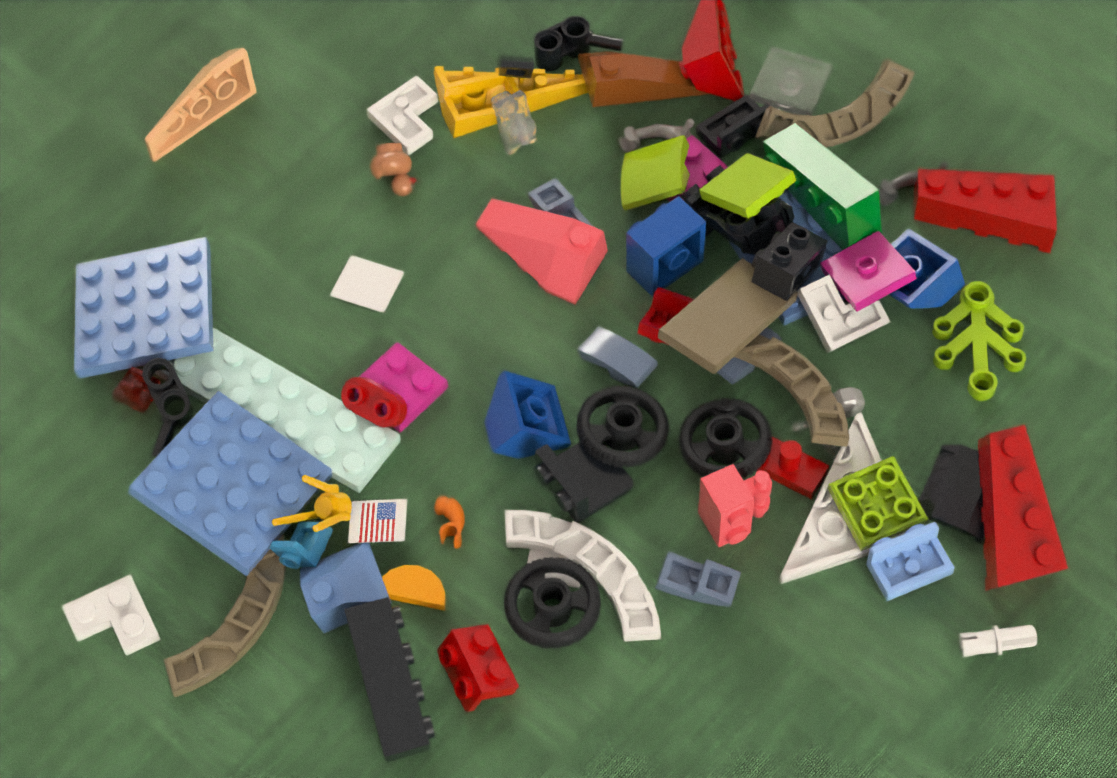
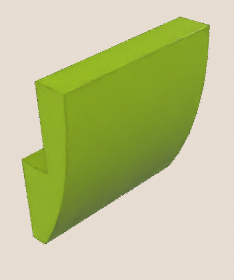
(654, 173)

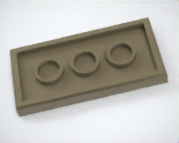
(723, 318)

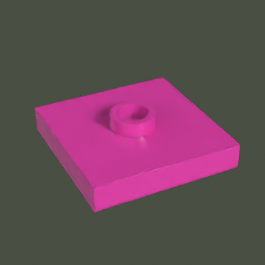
(868, 271)

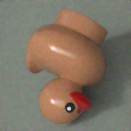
(393, 162)

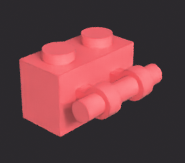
(730, 503)

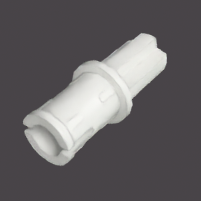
(997, 640)

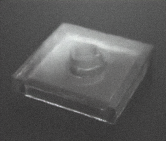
(791, 82)

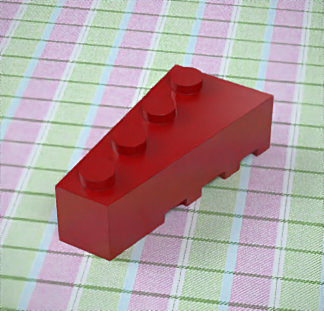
(989, 203)
(1015, 512)

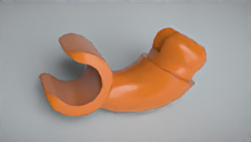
(454, 513)

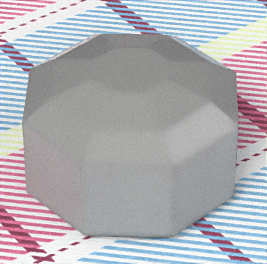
(851, 400)

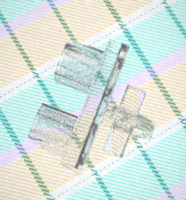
(514, 120)

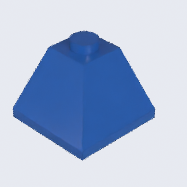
(935, 270)
(524, 417)

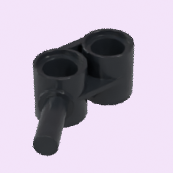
(569, 39)
(163, 395)

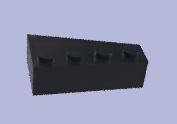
(388, 679)

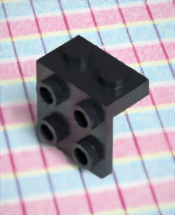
(580, 481)

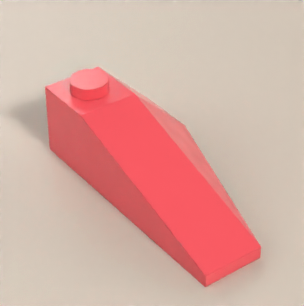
(548, 246)

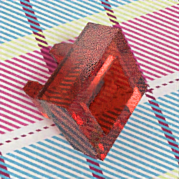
(133, 390)

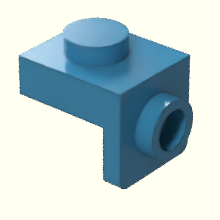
(304, 546)

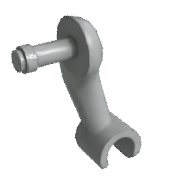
(633, 136)

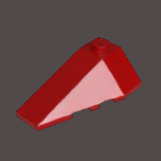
(710, 53)

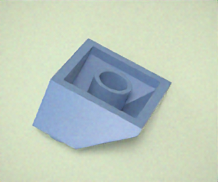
(341, 583)

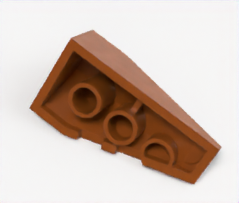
(632, 78)

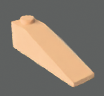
(208, 97)

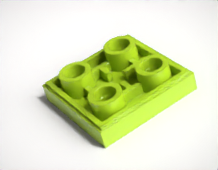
(747, 185)
(877, 502)

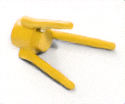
(329, 506)

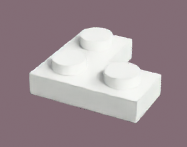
(399, 114)
(835, 321)
(114, 606)

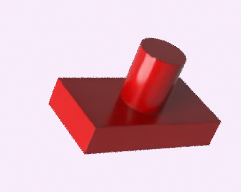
(794, 468)

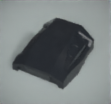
(752, 232)
(954, 491)

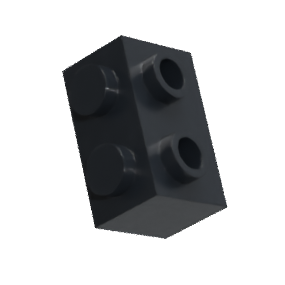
(788, 260)

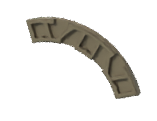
(851, 120)
(805, 383)
(238, 632)

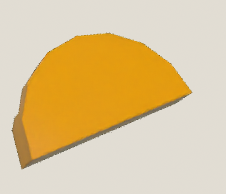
(415, 586)

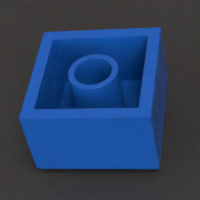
(665, 245)

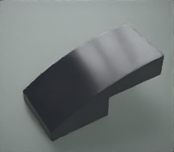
(515, 66)

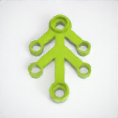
(980, 336)

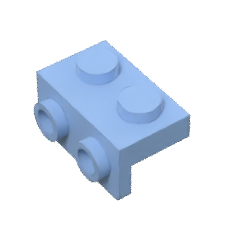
(908, 561)

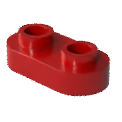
(371, 400)

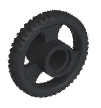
(624, 413)
(725, 426)
(538, 630)

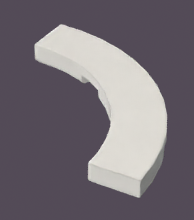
(599, 558)

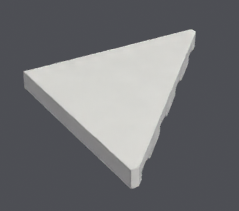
(825, 535)

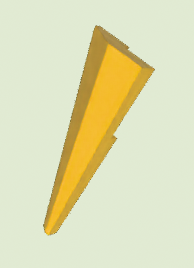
(468, 94)

